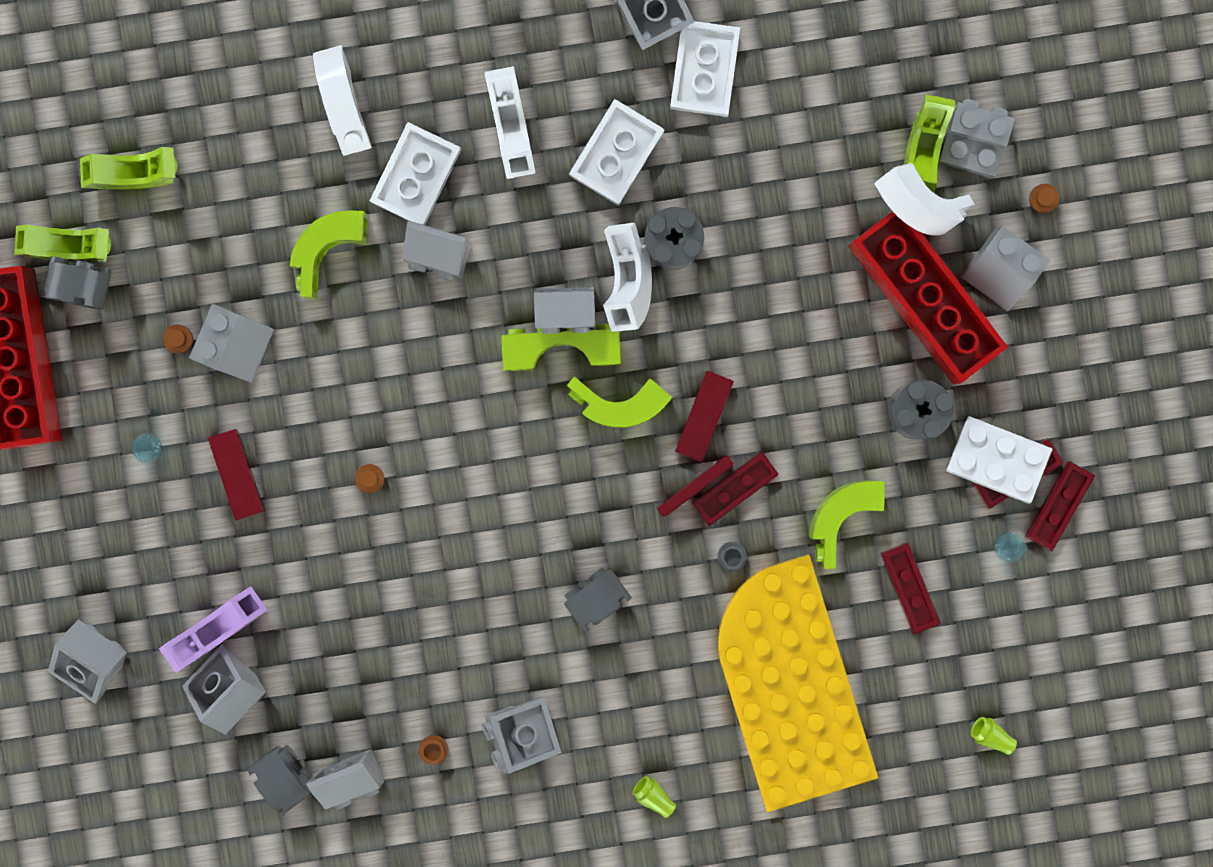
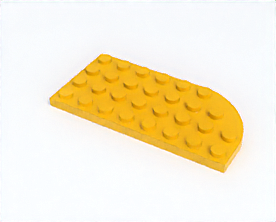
(791, 687)

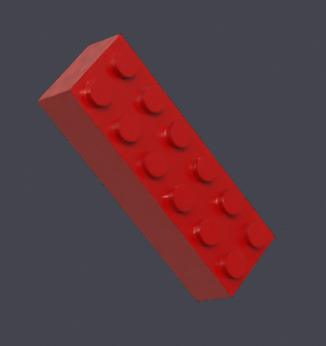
(928, 297)
(26, 380)

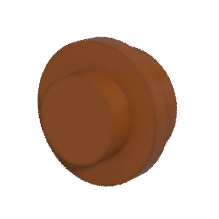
(1044, 198)
(178, 338)
(369, 478)
(433, 749)

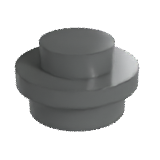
(732, 556)

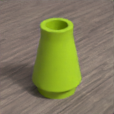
(991, 735)
(652, 796)

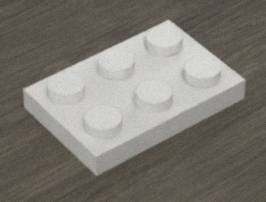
(705, 68)
(616, 152)
(415, 174)
(999, 459)

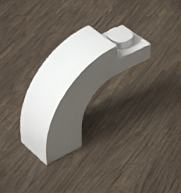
(340, 101)
(510, 122)
(918, 205)
(633, 278)

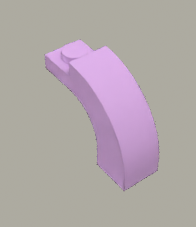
(213, 629)

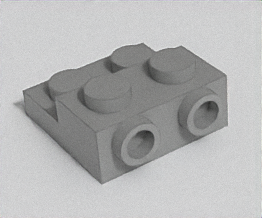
(976, 138)
(521, 735)

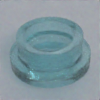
(146, 448)
(1010, 547)

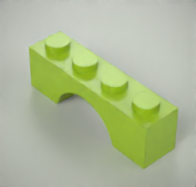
(523, 350)

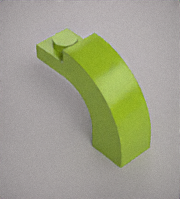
(927, 137)
(128, 171)
(318, 239)
(74, 245)
(634, 411)
(835, 508)

